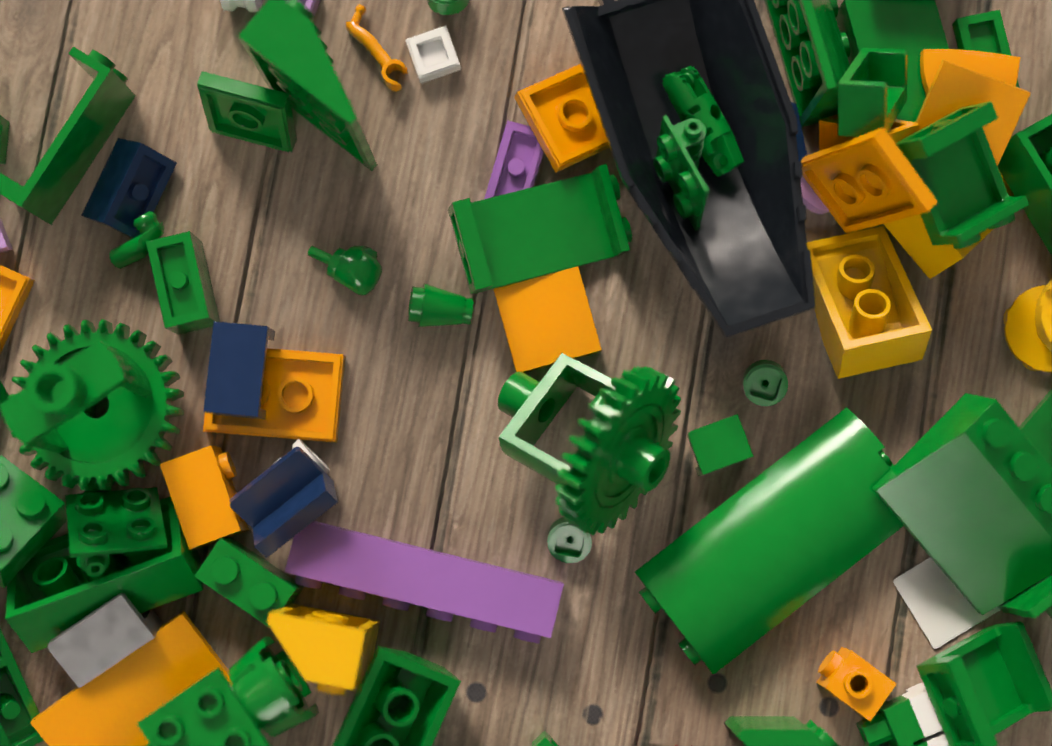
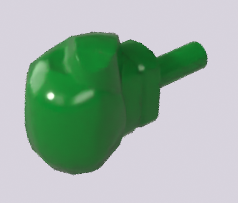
(352, 268)

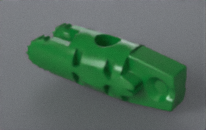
(694, 100)

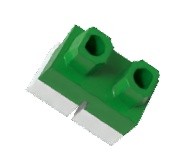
(904, 722)

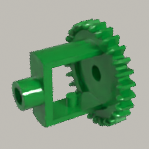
(60, 400)
(621, 446)

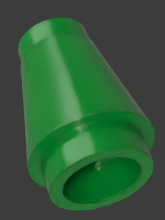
(438, 307)

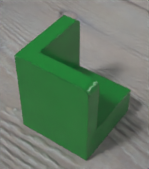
(719, 444)

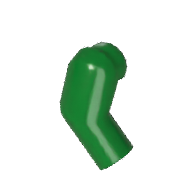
(136, 248)

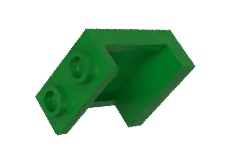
(962, 176)
(986, 684)

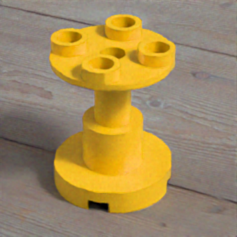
(1030, 328)

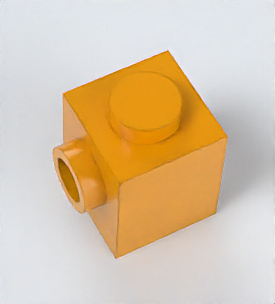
(854, 682)

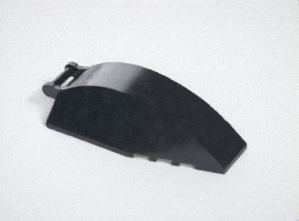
(751, 243)

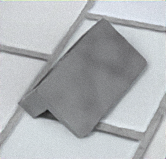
(103, 639)

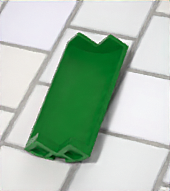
(773, 543)

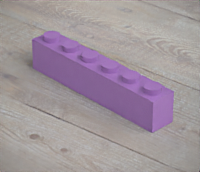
(426, 579)

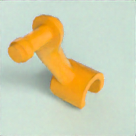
(376, 50)

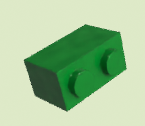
(247, 579)

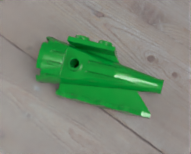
(212, 712)

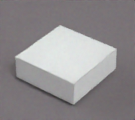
(433, 54)

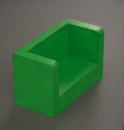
(872, 91)
(182, 283)

